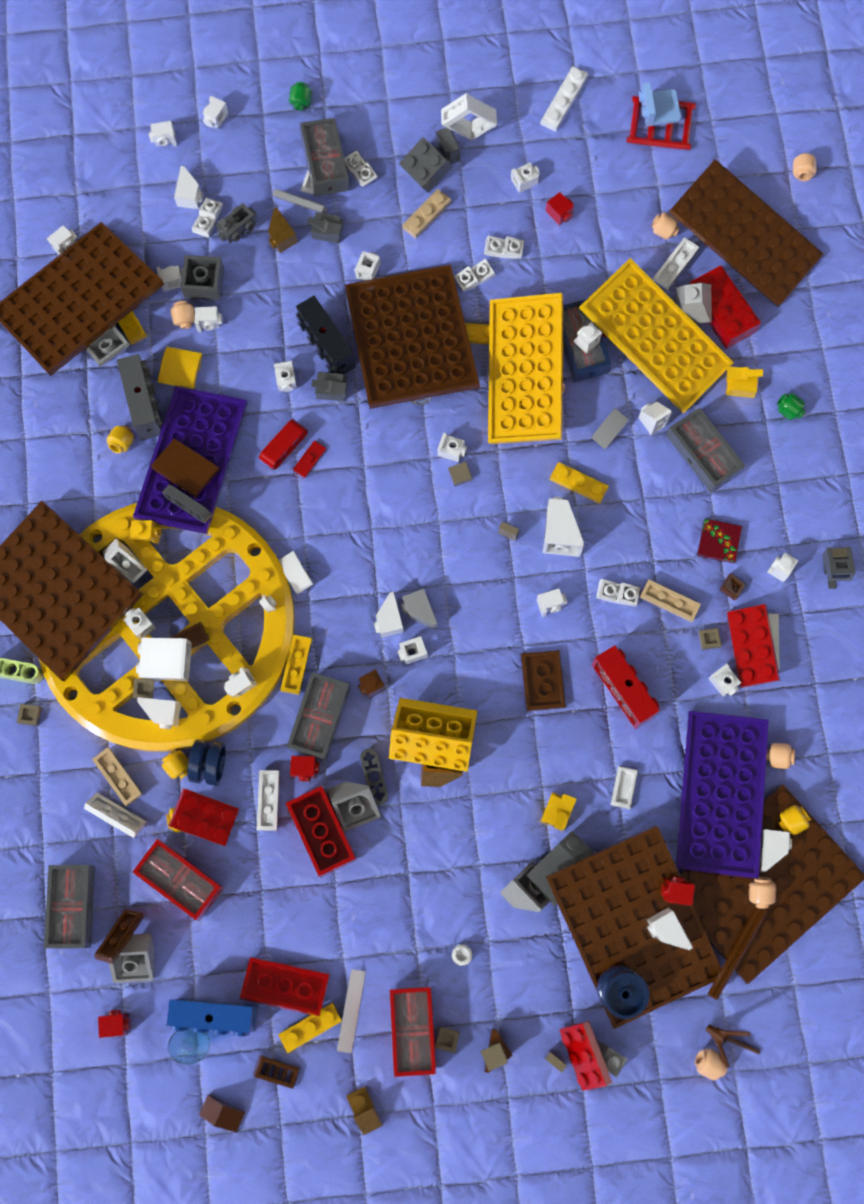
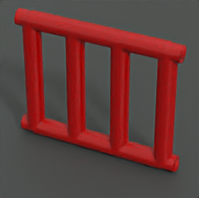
(667, 143)

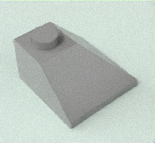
(695, 301)
(108, 346)
(353, 804)
(523, 893)
(135, 960)

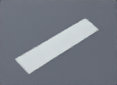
(351, 1011)

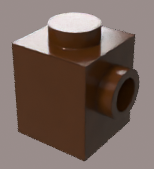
(371, 684)

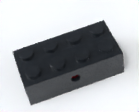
(324, 336)

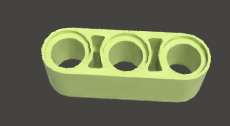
(21, 673)

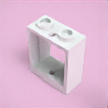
(453, 115)

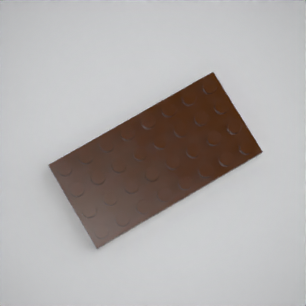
(746, 232)

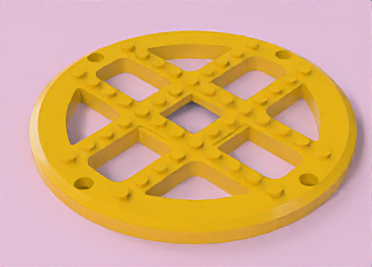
(203, 721)

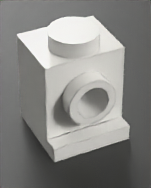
(215, 112)
(162, 134)
(525, 177)
(62, 239)
(363, 266)
(171, 277)
(207, 318)
(588, 337)
(282, 370)
(451, 453)
(782, 567)
(551, 601)
(142, 628)
(414, 644)
(717, 680)
(240, 683)

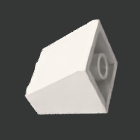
(561, 529)
(164, 659)

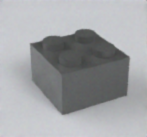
(425, 165)
(202, 277)

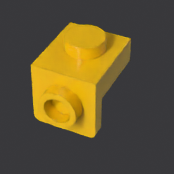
(145, 531)

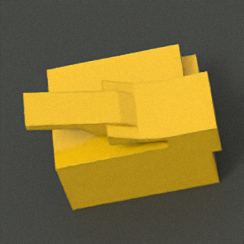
(742, 381)
(558, 811)

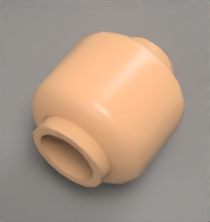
(804, 167)
(665, 225)
(183, 314)
(781, 755)
(762, 892)
(710, 1064)

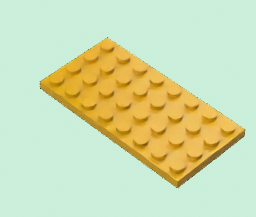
(656, 335)
(525, 369)

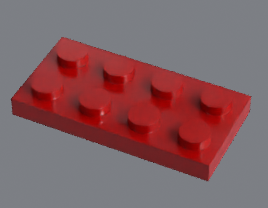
(753, 646)
(284, 986)

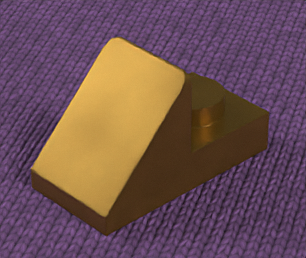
(364, 1111)

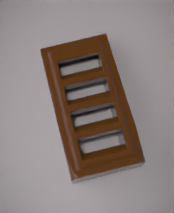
(258, 1067)

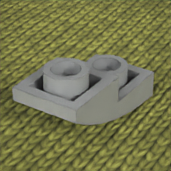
(609, 428)

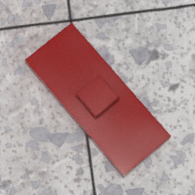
(309, 459)

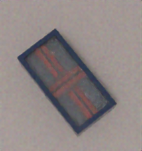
(581, 364)

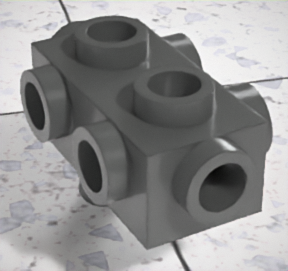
(235, 223)

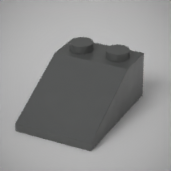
(565, 853)

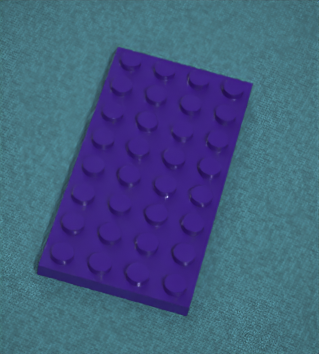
(210, 428)
(722, 795)

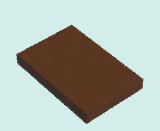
(185, 468)
(543, 681)

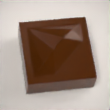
(732, 586)

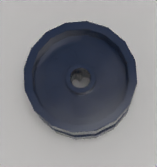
(206, 762)
(623, 992)

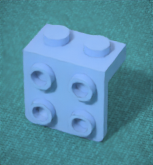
(659, 106)

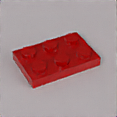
(203, 817)
(585, 1056)

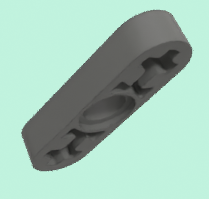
(187, 503)
(375, 761)

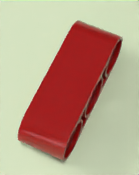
(283, 444)

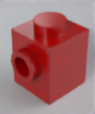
(560, 208)
(304, 768)
(678, 891)
(113, 1024)

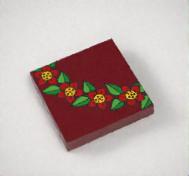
(719, 541)

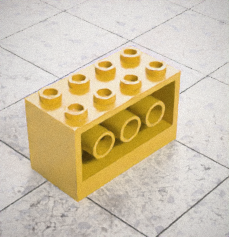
(432, 734)

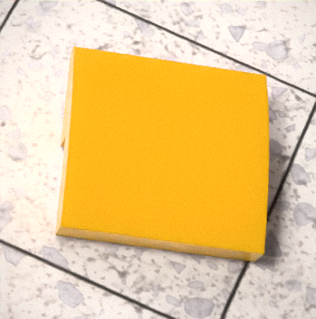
(180, 367)

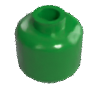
(300, 96)
(791, 406)

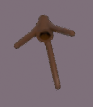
(721, 1036)

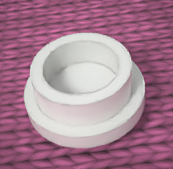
(268, 603)
(462, 955)

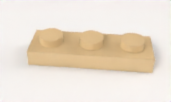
(426, 213)
(670, 600)
(117, 777)

